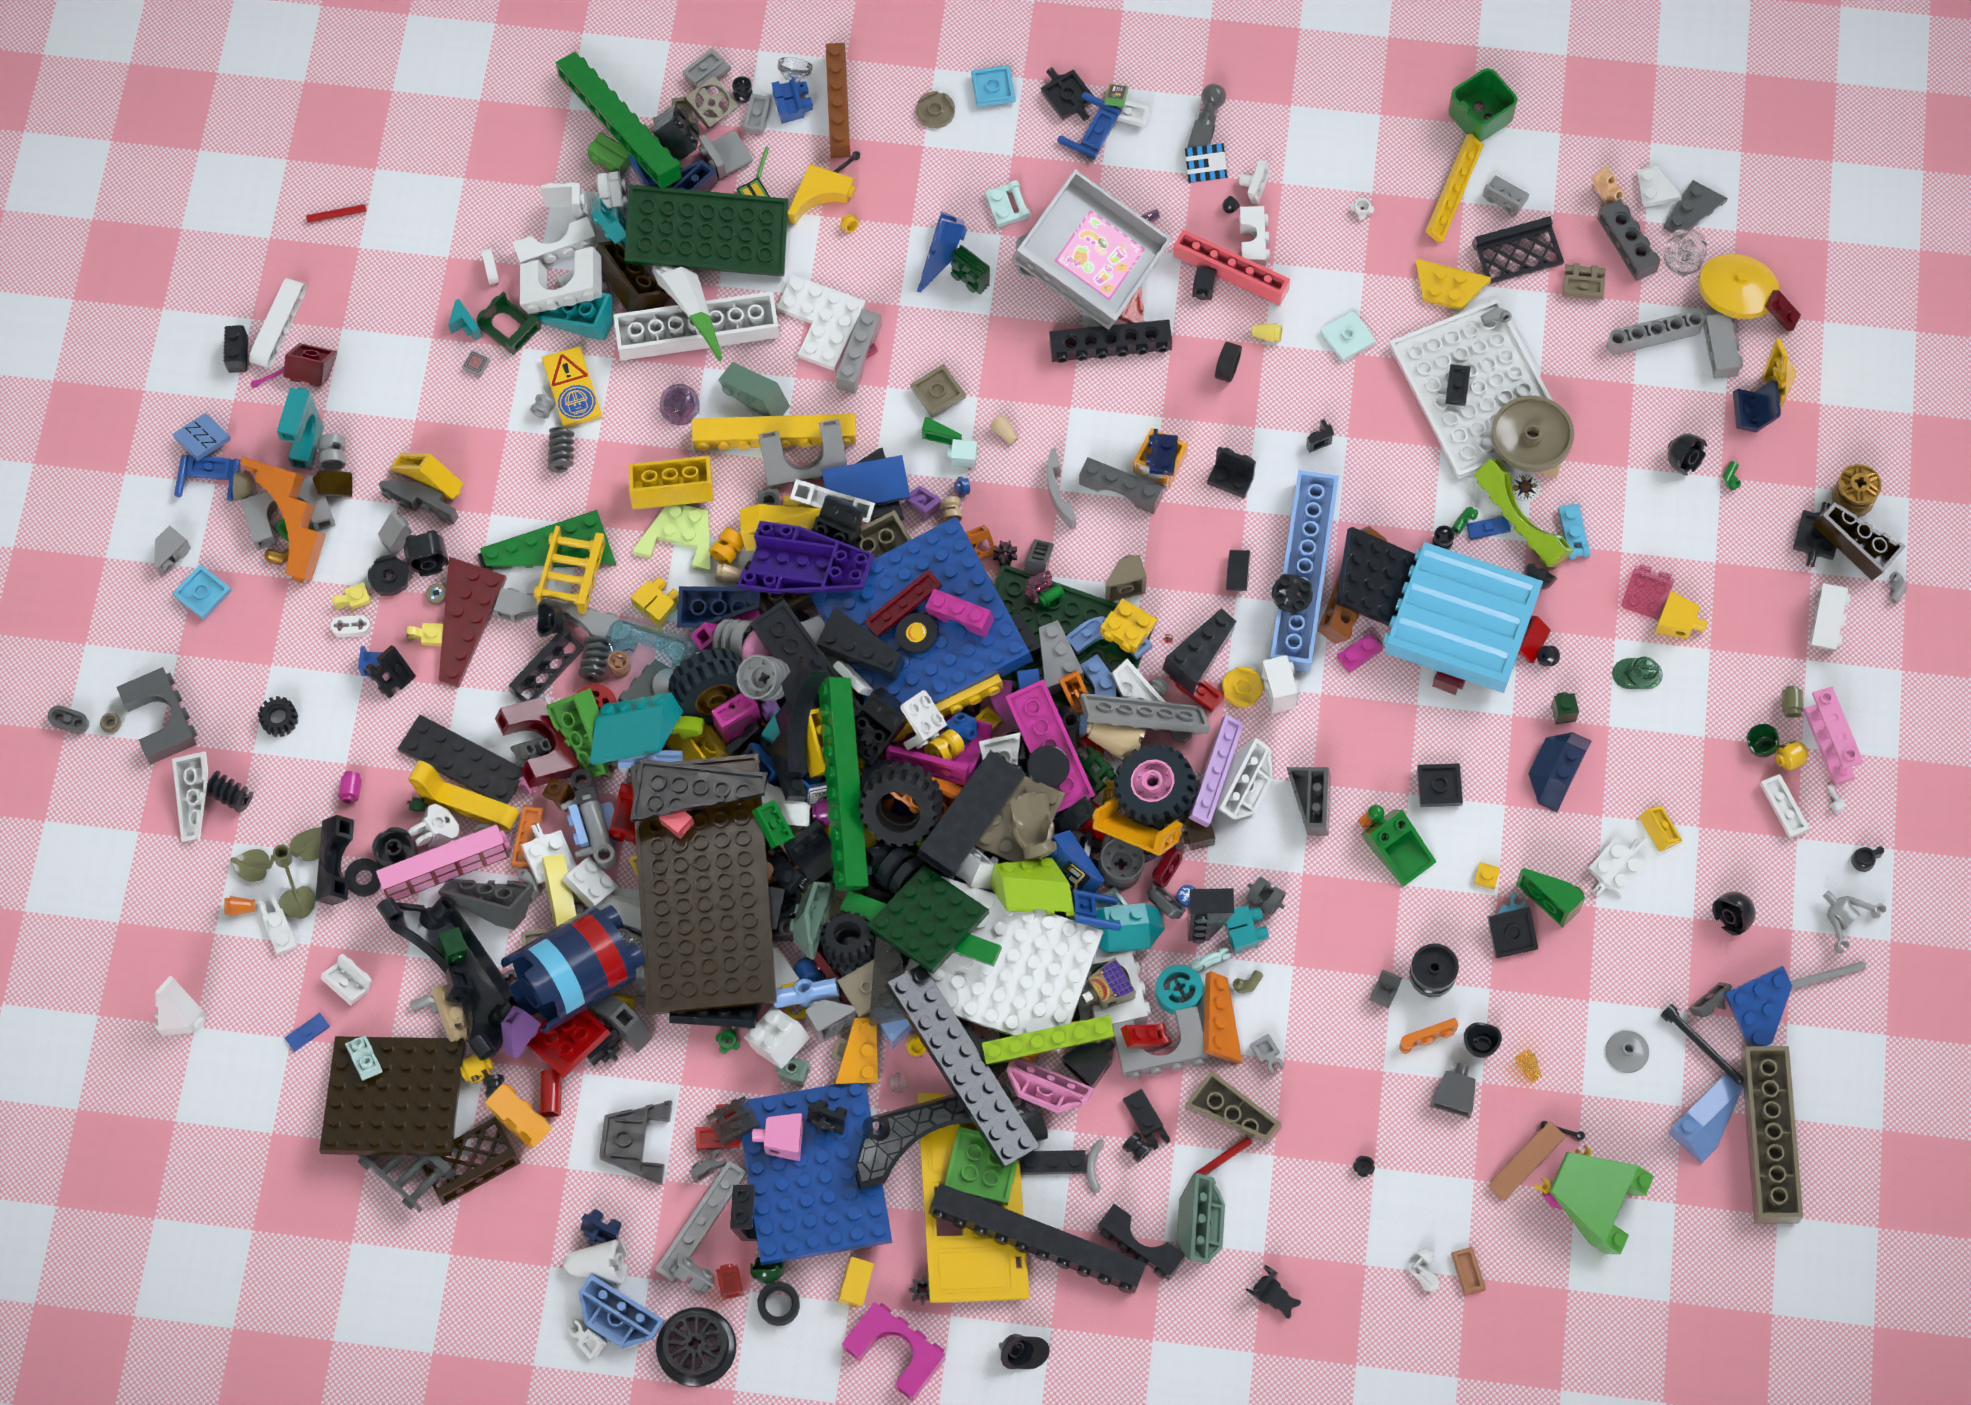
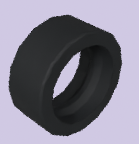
(1228, 361)
(778, 1320)

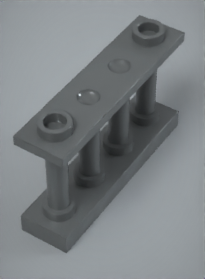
(440, 1169)

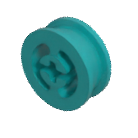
(1193, 983)

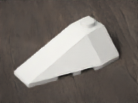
(793, 811)
(176, 1010)

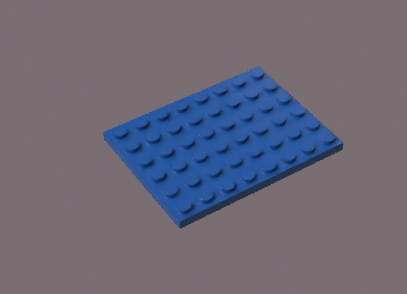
(814, 1202)

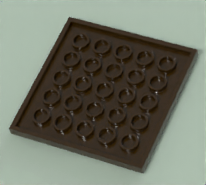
(400, 1110)

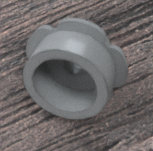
(1159, 685)

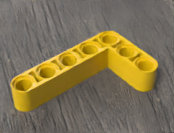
(459, 800)

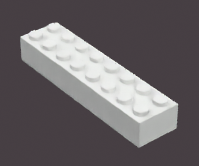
(671, 330)

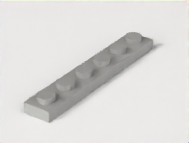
(702, 1218)

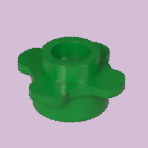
(727, 1035)

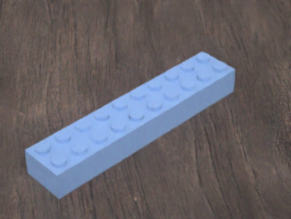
(1306, 558)

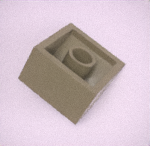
(1126, 579)

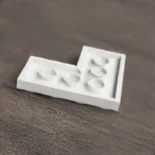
(831, 316)

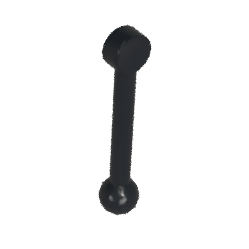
(855, 156)
(1580, 1135)

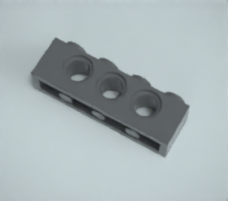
(1618, 234)

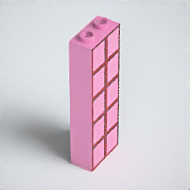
(444, 863)

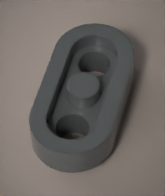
(69, 720)
(1166, 901)

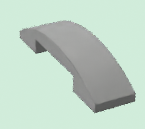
(1064, 510)

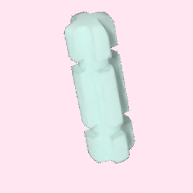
(1210, 959)

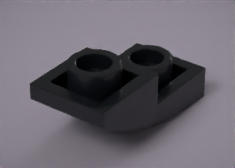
(1238, 570)

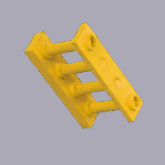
(584, 581)

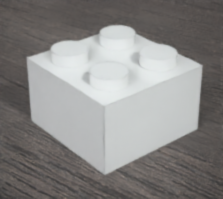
(1280, 684)
(777, 1037)

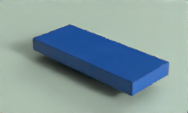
(1488, 527)
(307, 1032)

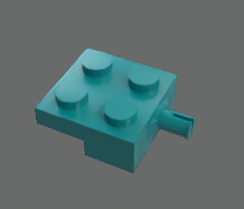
(611, 220)

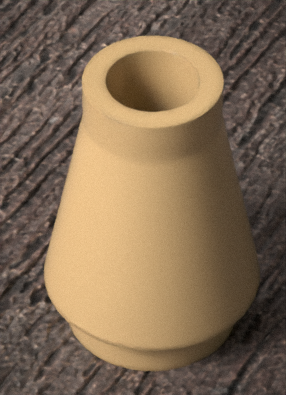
(1004, 429)
(727, 573)

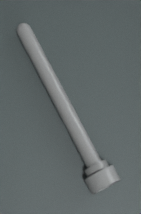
(1828, 975)

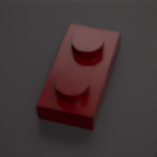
(1782, 310)

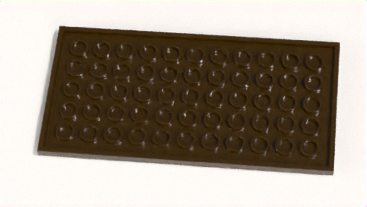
(706, 906)

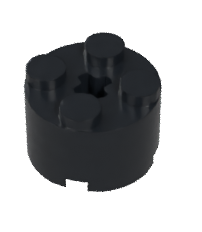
(425, 553)
(391, 841)

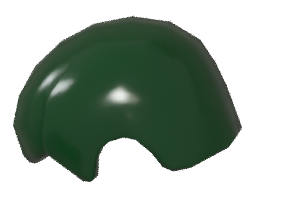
(1763, 740)
(766, 1273)

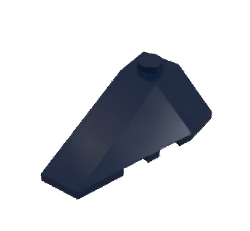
(713, 604)

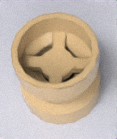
(950, 508)

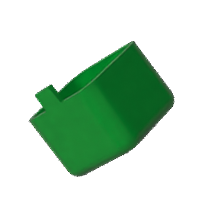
(1493, 93)

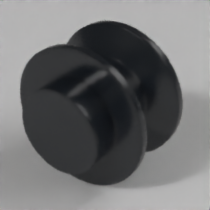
(1548, 655)

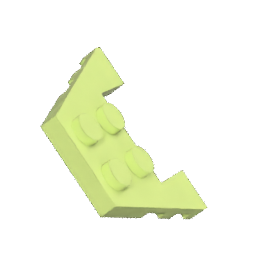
(680, 526)

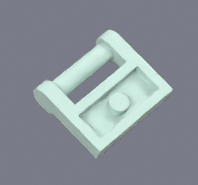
(1001, 207)

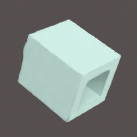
(963, 453)

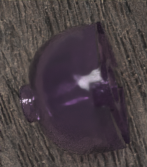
(679, 404)

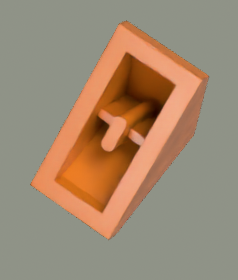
(1073, 687)

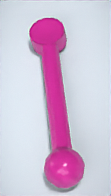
(255, 383)

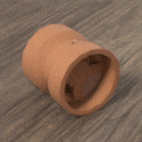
(621, 660)

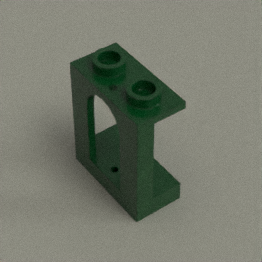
(501, 304)

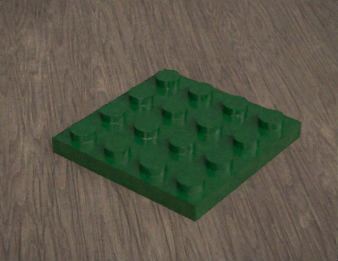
(928, 919)

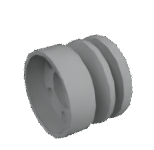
(731, 635)
(753, 677)

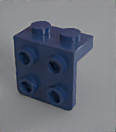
(1756, 408)

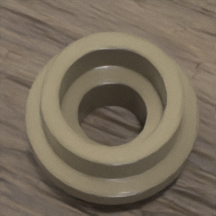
(108, 717)

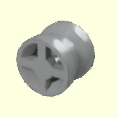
(542, 406)

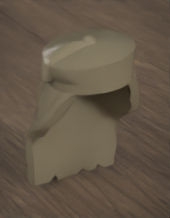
(1033, 824)

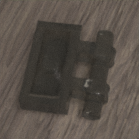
(736, 1125)

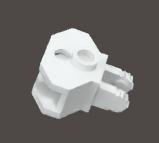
(434, 827)

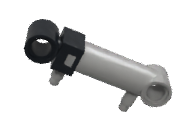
(593, 820)

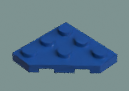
(1760, 1005)

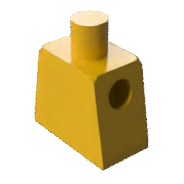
(1680, 617)

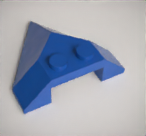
(945, 240)

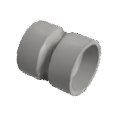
(331, 452)

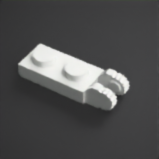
(278, 927)

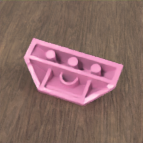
(1046, 1087)

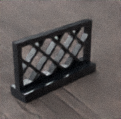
(1513, 234)

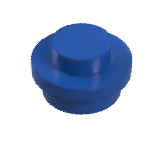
(962, 486)

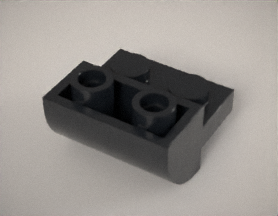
(839, 520)

